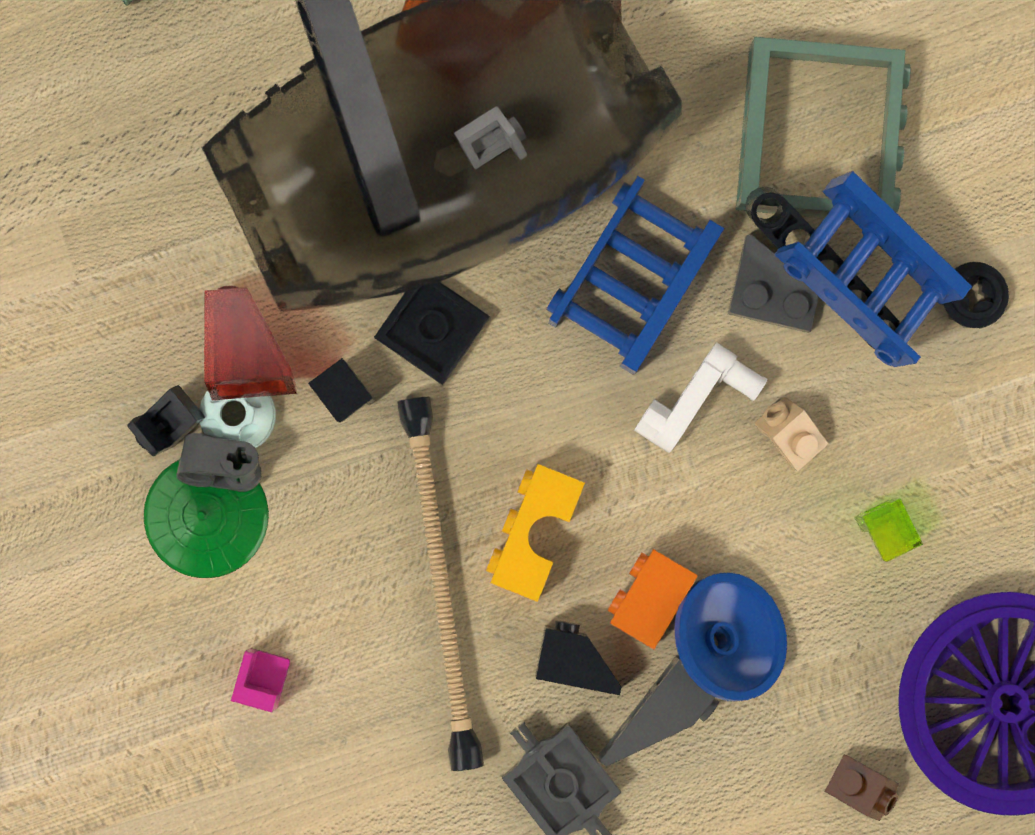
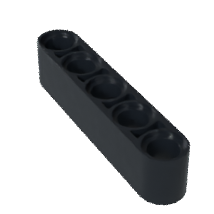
(788, 219)

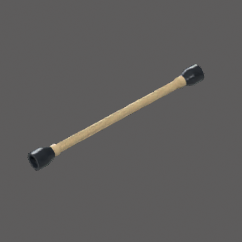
(464, 745)

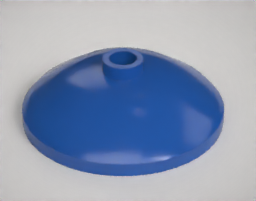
(747, 632)

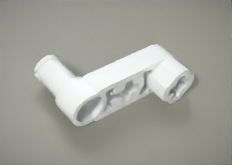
(667, 426)

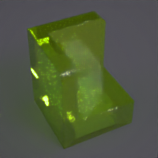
(889, 529)

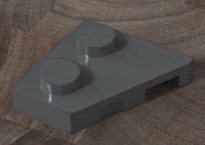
(768, 292)

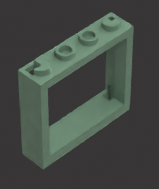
(754, 116)

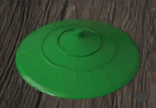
(204, 528)

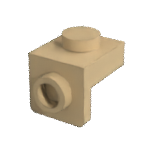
(791, 432)

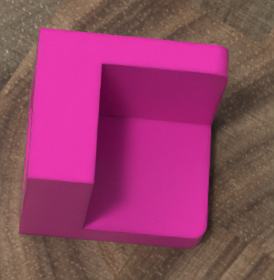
(260, 680)

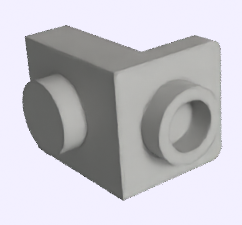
(491, 136)

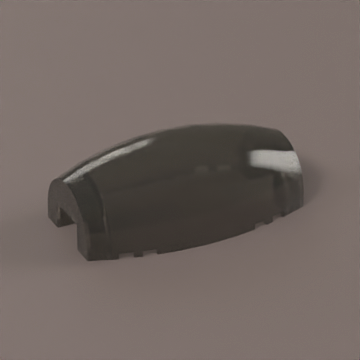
(439, 66)

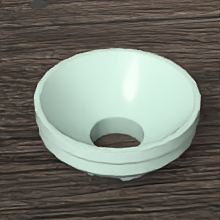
(254, 429)

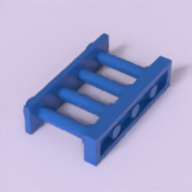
(909, 255)
(674, 275)

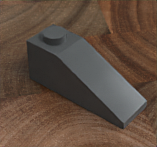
(665, 710)

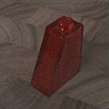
(240, 349)

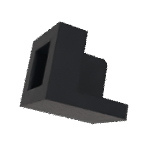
(341, 390)

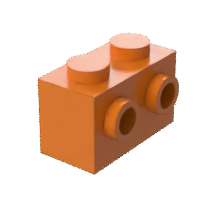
(652, 597)

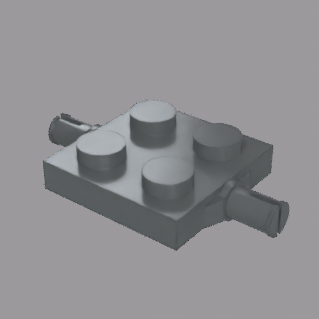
(560, 782)

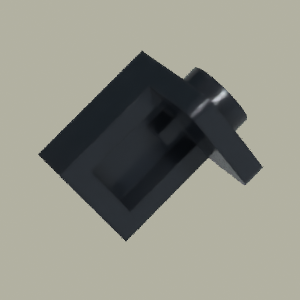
(166, 421)

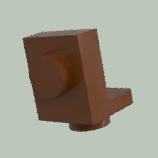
(863, 788)

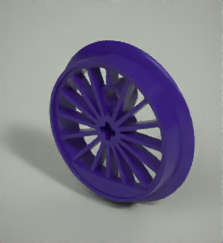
(928, 654)

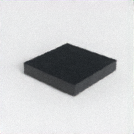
(432, 329)

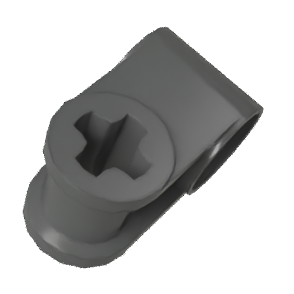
(214, 462)

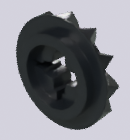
(991, 286)

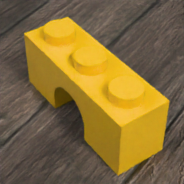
(517, 565)

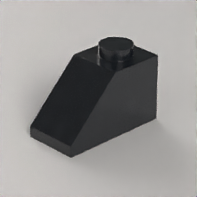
(573, 660)

